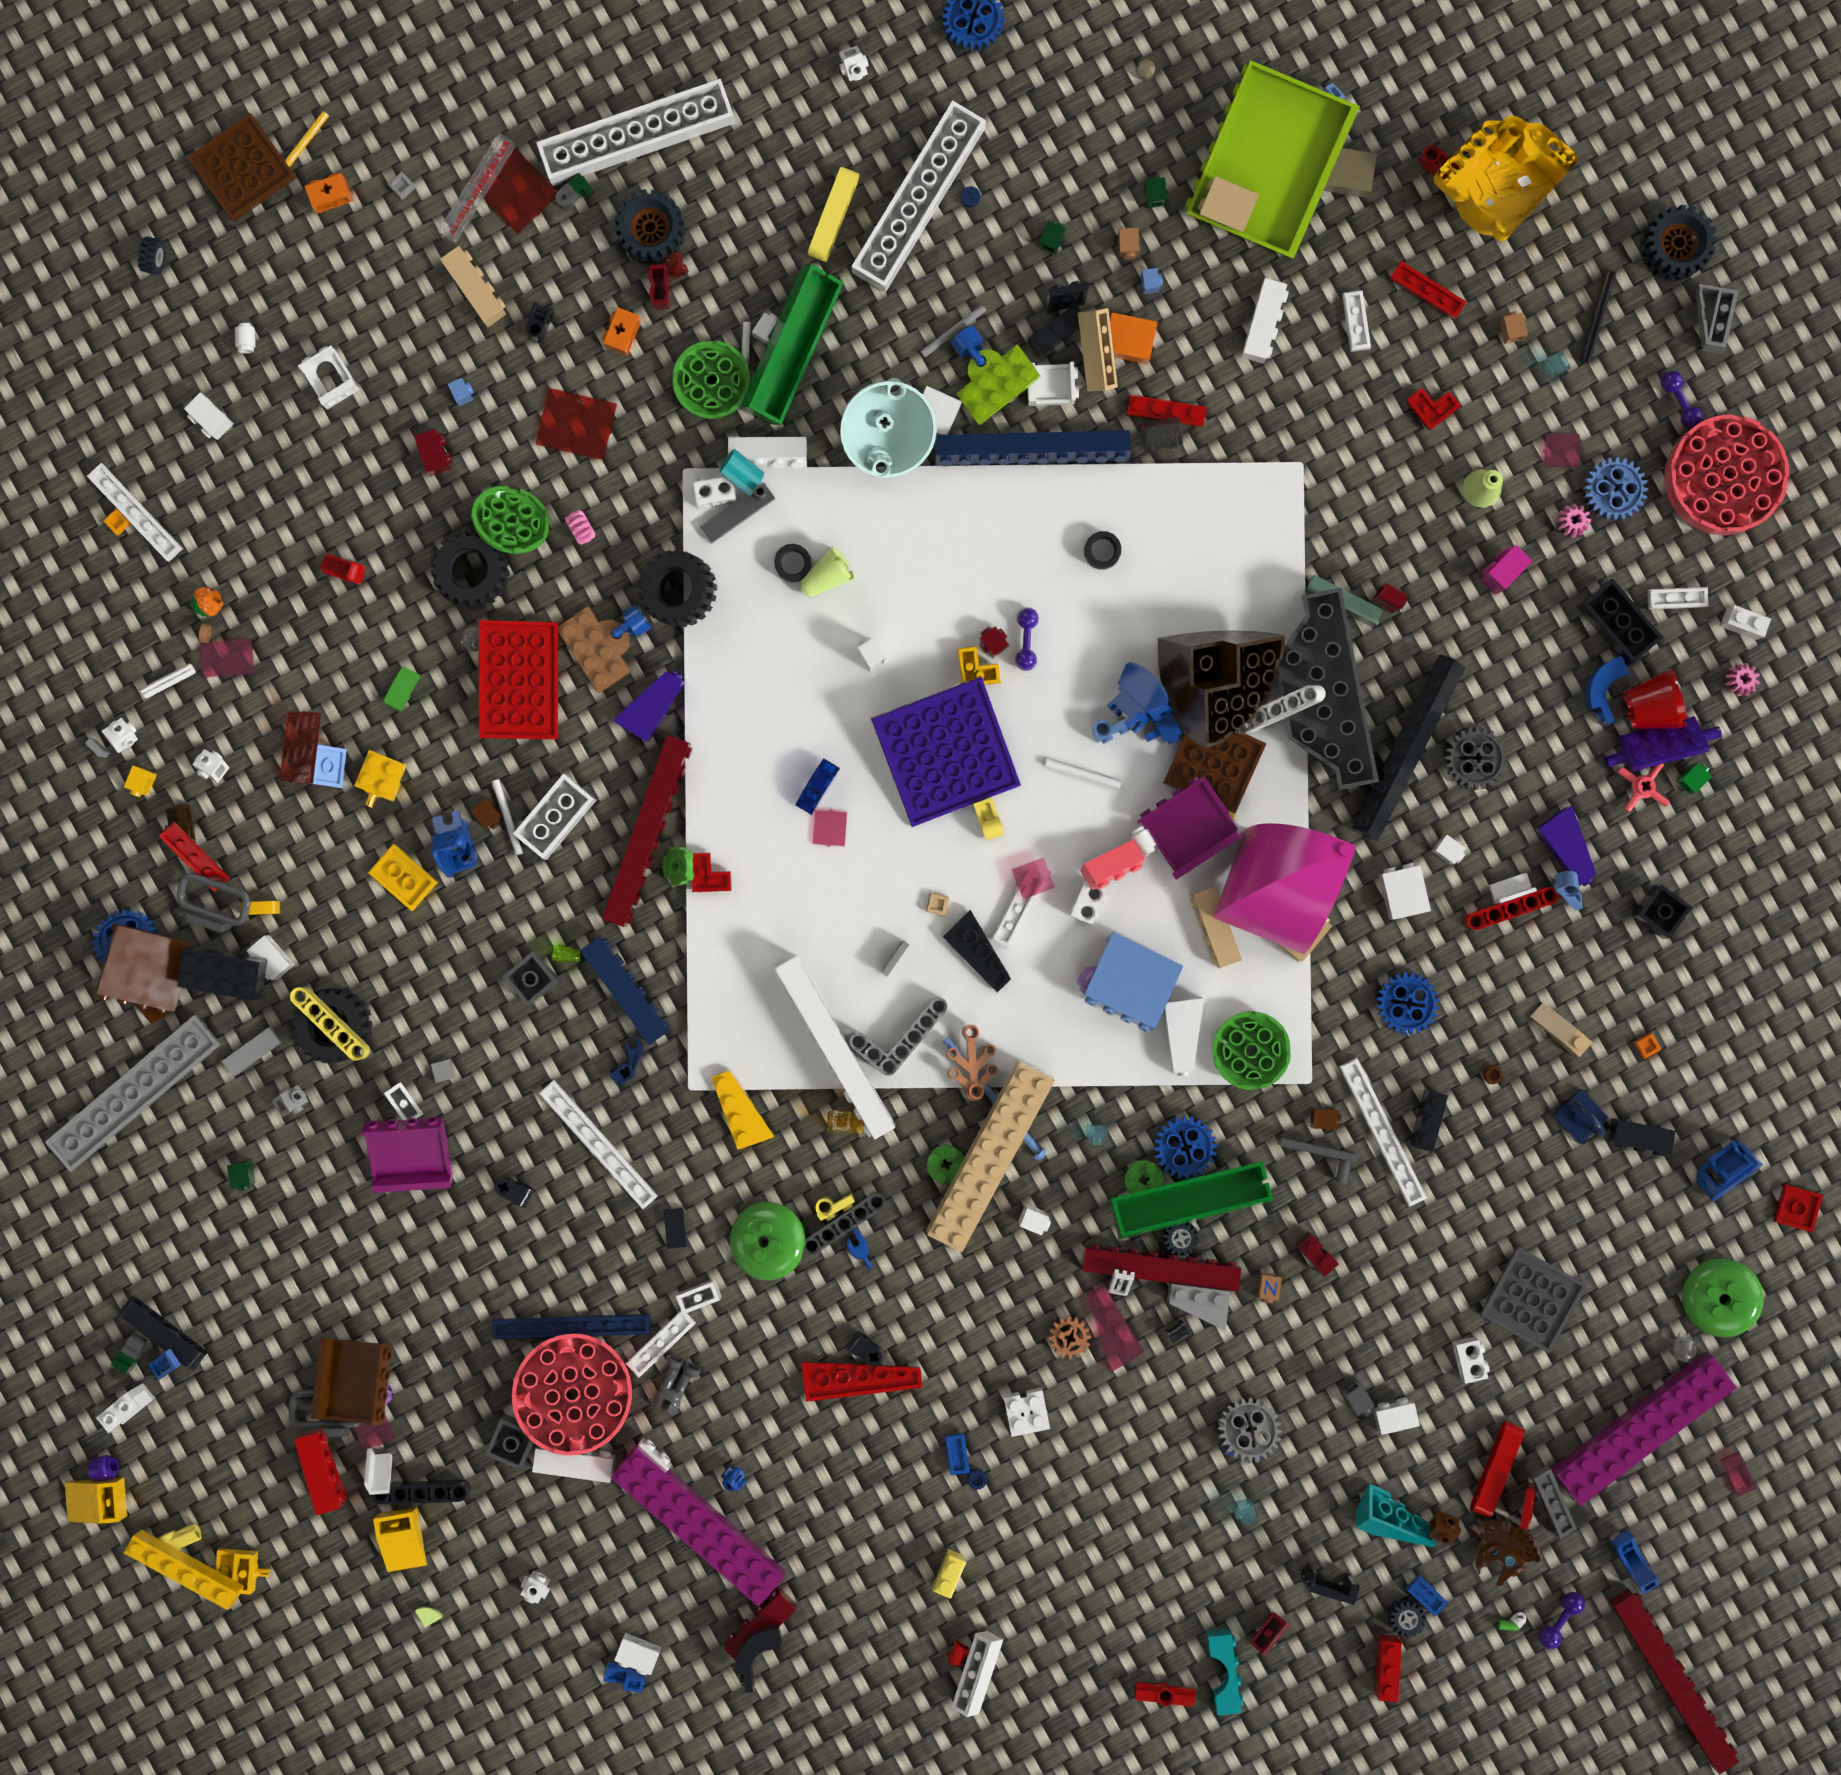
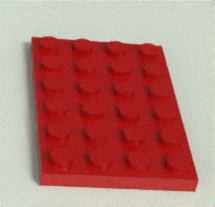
(517, 680)

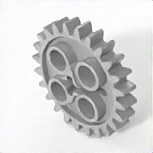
(1232, 1433)

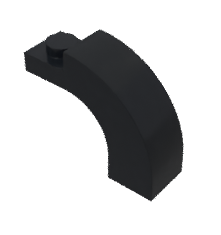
(760, 1640)

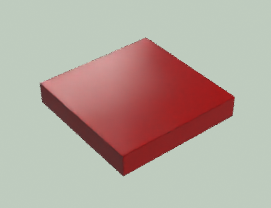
(1797, 1208)
(1528, 1506)

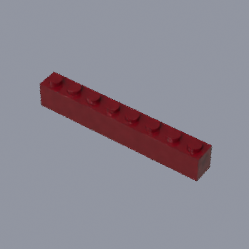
(1162, 1268)

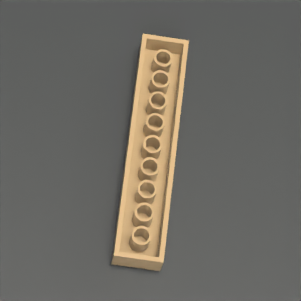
(990, 1155)

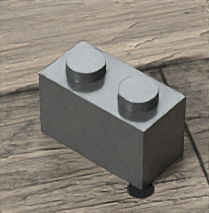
(1357, 1397)

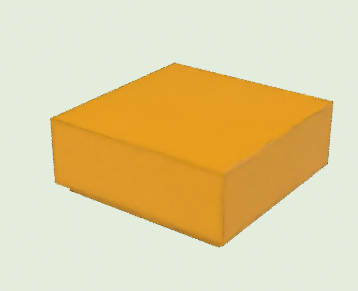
(117, 522)

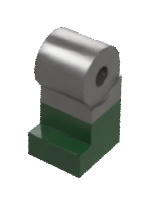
(572, 192)
(130, 1353)

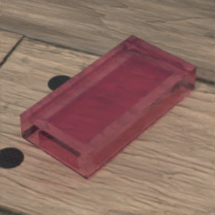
(1738, 1474)

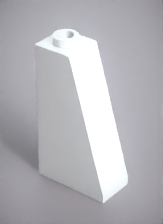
(1182, 1031)

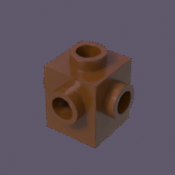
(1444, 1528)

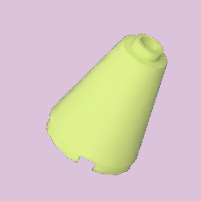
(1482, 487)
(827, 574)

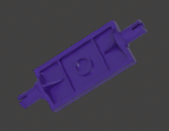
(1662, 745)

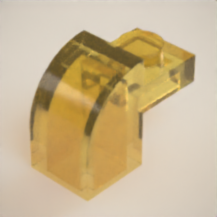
(844, 1123)

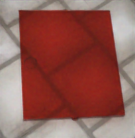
(519, 192)
(576, 424)
(300, 747)

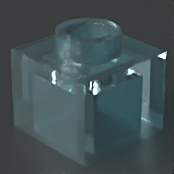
(1556, 365)
(1097, 1134)
(1245, 1511)

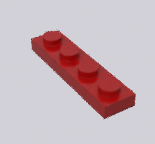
(1427, 290)
(1161, 409)
(192, 854)

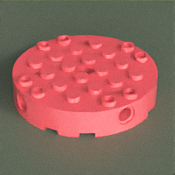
(1755, 471)
(567, 1424)

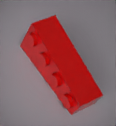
(320, 1471)

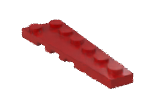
(841, 1380)

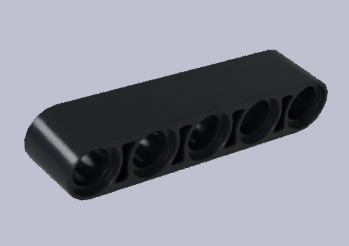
(162, 1332)
(430, 1489)

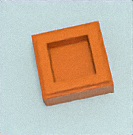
(1647, 1045)

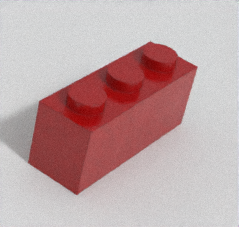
(1388, 1668)

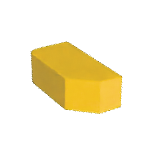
(263, 907)

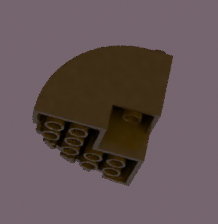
(1218, 679)

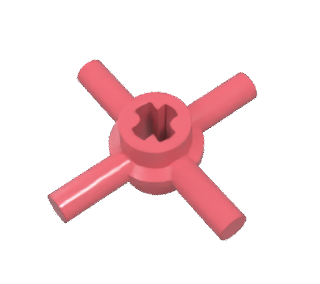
(1637, 787)

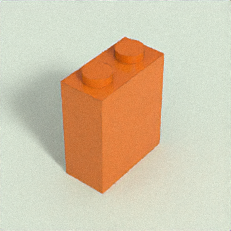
(1132, 337)

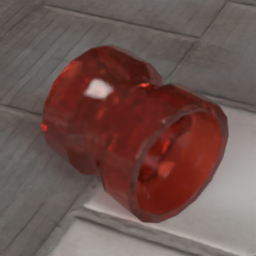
(676, 265)

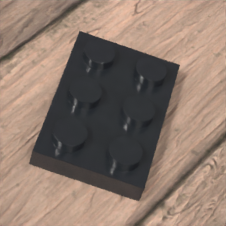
(1064, 297)

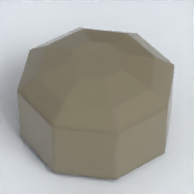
(1145, 69)

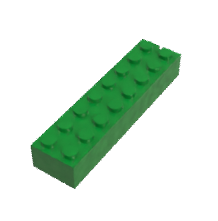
(791, 344)
(1190, 1200)

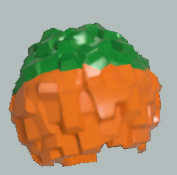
(206, 601)

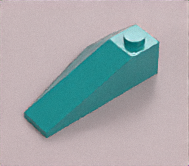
(1386, 1518)

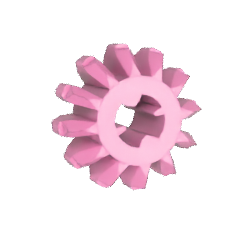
(1579, 515)
(580, 527)
(1747, 675)

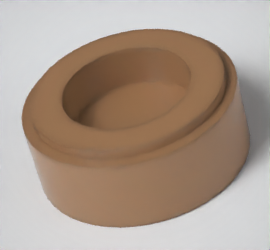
(205, 633)

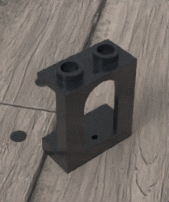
(1346, 1592)

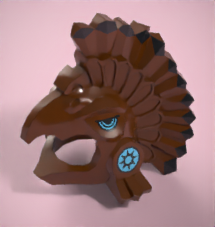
(1506, 1544)

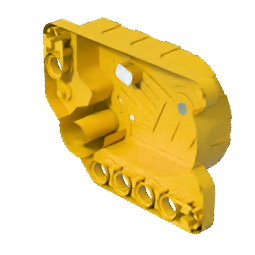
(1513, 164)

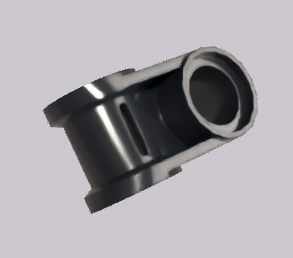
(539, 318)
(517, 1193)
(861, 1347)

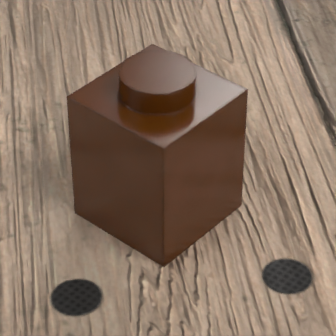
(487, 814)
(1325, 1118)

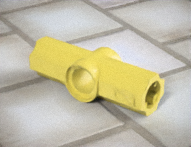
(182, 1537)

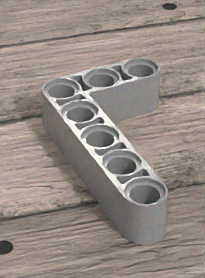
(903, 1041)

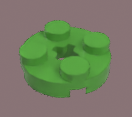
(684, 872)
(936, 1159)
(1139, 1168)

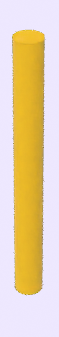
(306, 138)

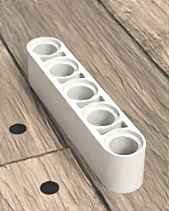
(1287, 707)

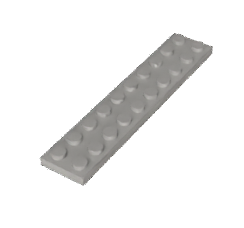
(133, 1093)

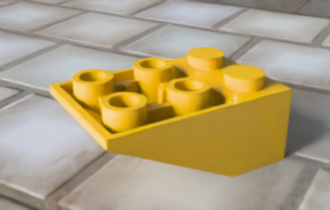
(96, 1501)
(400, 1539)

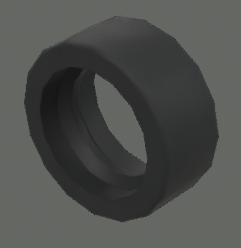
(792, 548)
(1117, 550)

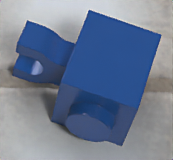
(1165, 729)

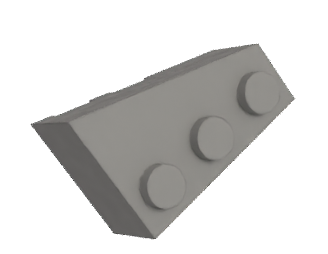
(1715, 316)
(1201, 1302)

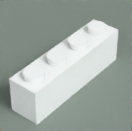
(1264, 320)
(772, 451)
(585, 1466)
(977, 1673)

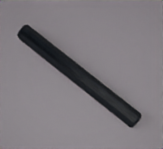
(1597, 316)

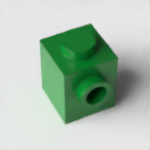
(1694, 778)

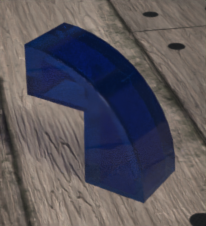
(817, 786)

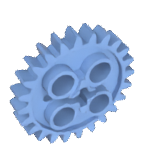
(1603, 501)

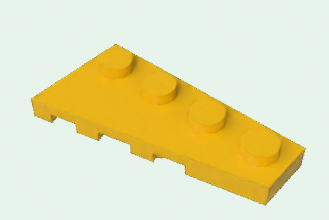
(742, 1117)

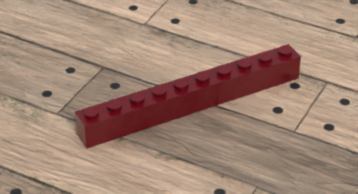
(646, 831)
(1673, 1680)

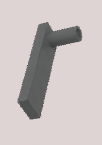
(737, 513)
(1344, 1156)
(1551, 1498)

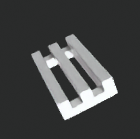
(1116, 1275)

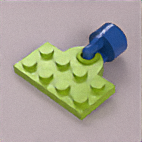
(993, 376)

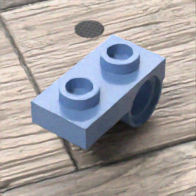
(1111, 730)
(1568, 887)

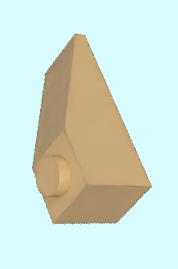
(1561, 1030)

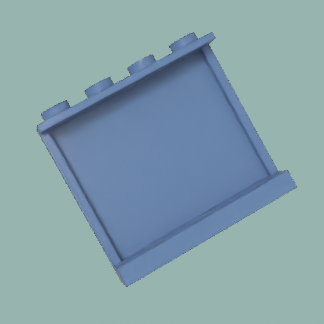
(1132, 982)

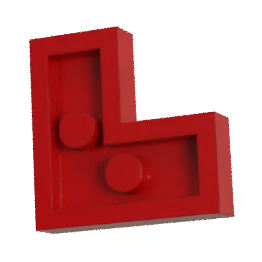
(1432, 412)
(706, 880)

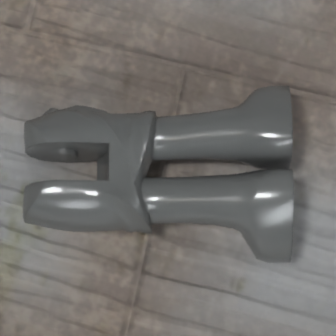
(671, 1393)

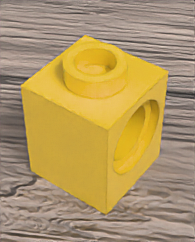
(139, 781)

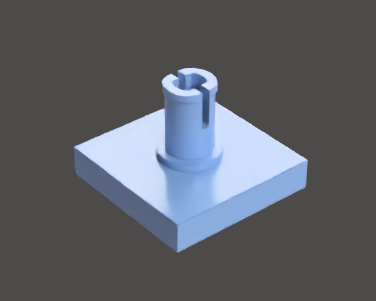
(329, 766)

